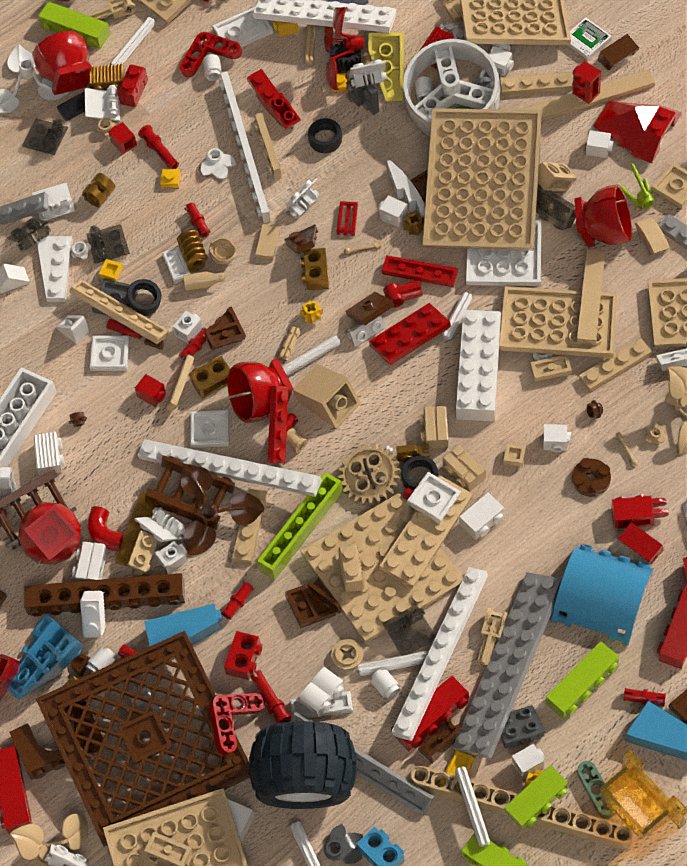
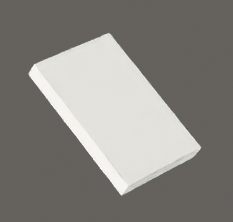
(243, 28)

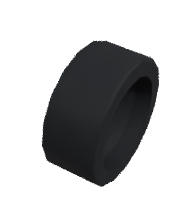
(325, 124)
(145, 285)
(413, 462)

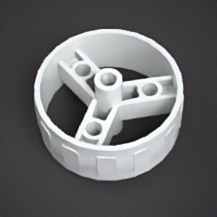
(444, 54)

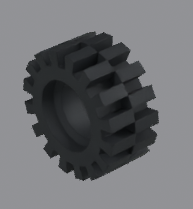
(345, 64)

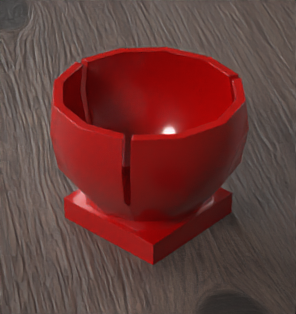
(63, 61)
(603, 217)
(256, 379)
(49, 533)

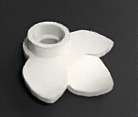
(217, 166)

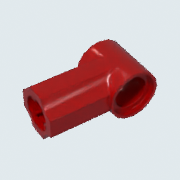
(403, 292)

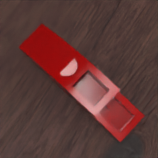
(272, 100)

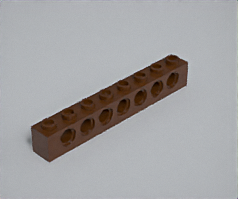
(114, 587)

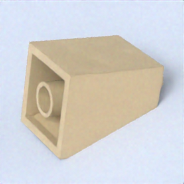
(327, 395)

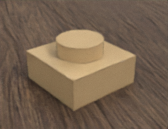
(514, 454)

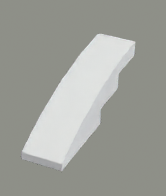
(405, 189)

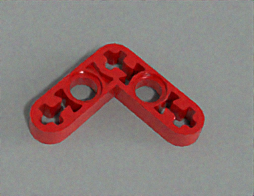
(208, 46)
(228, 710)

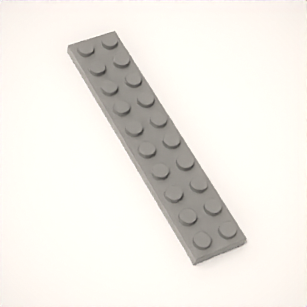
(508, 666)

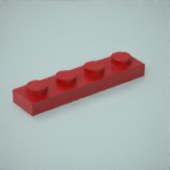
(420, 271)
(277, 424)

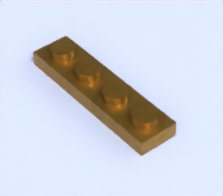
(141, 510)

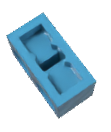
(377, 854)

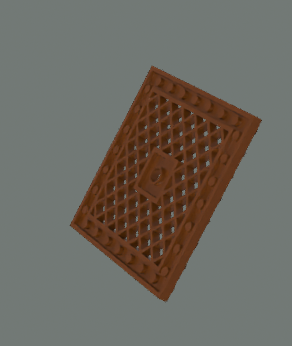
(125, 670)

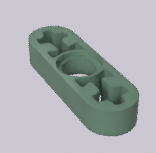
(599, 781)

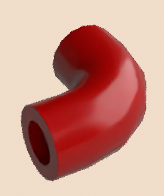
(99, 530)

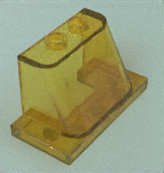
(640, 800)

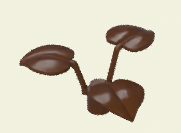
(199, 536)

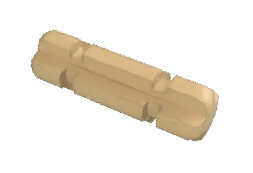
(289, 343)

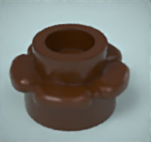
(594, 409)
(77, 419)

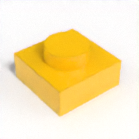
(341, 82)
(170, 178)
(111, 270)

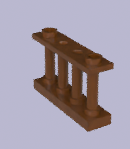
(31, 490)
(175, 504)

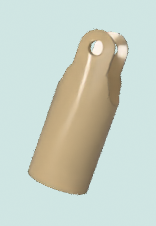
(202, 280)

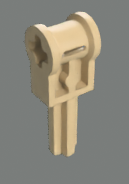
(116, 8)
(491, 631)

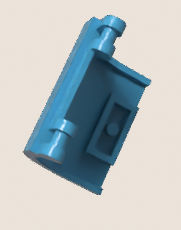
(601, 592)

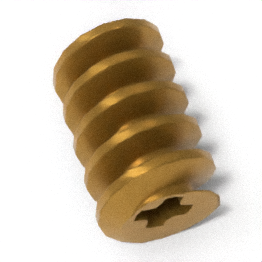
(192, 250)

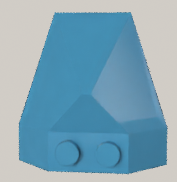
(45, 657)

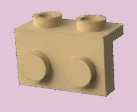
(142, 552)

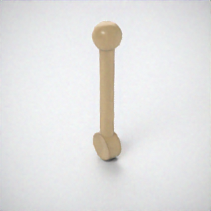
(377, 245)
(633, 462)

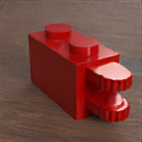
(637, 510)

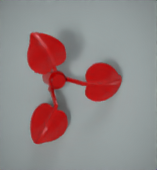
(351, 43)

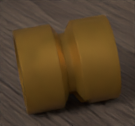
(98, 190)

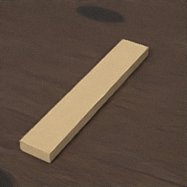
(591, 297)
(119, 311)

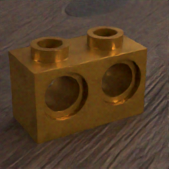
(316, 268)
(214, 381)

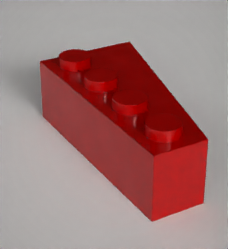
(674, 648)

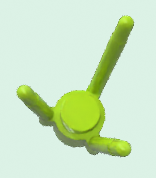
(644, 197)

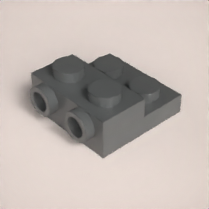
(363, 95)

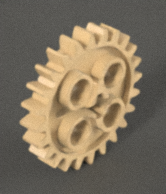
(386, 467)

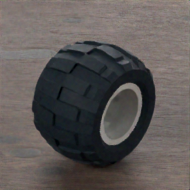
(302, 765)

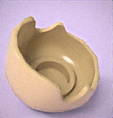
(222, 251)

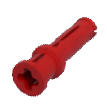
(154, 142)
(275, 705)

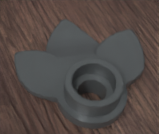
(345, 843)

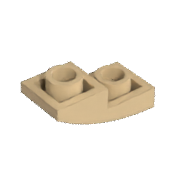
(653, 235)

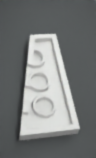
(55, 265)

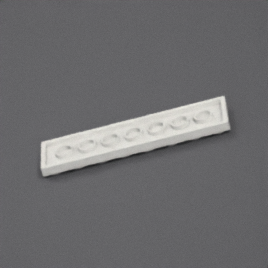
(321, 13)

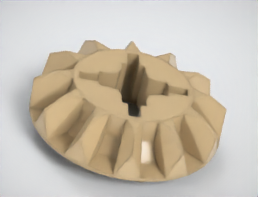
(347, 646)

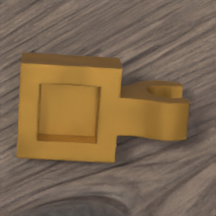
(405, 452)

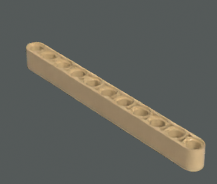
(548, 821)

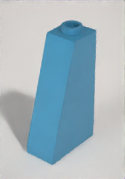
(196, 622)
(659, 732)

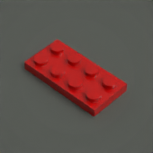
(409, 333)

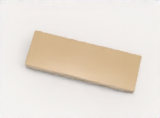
(179, 383)

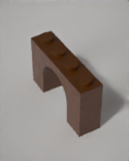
(41, 761)

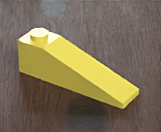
(389, 48)

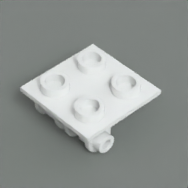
(360, 70)
(102, 103)
(302, 200)
(58, 202)
(162, 525)

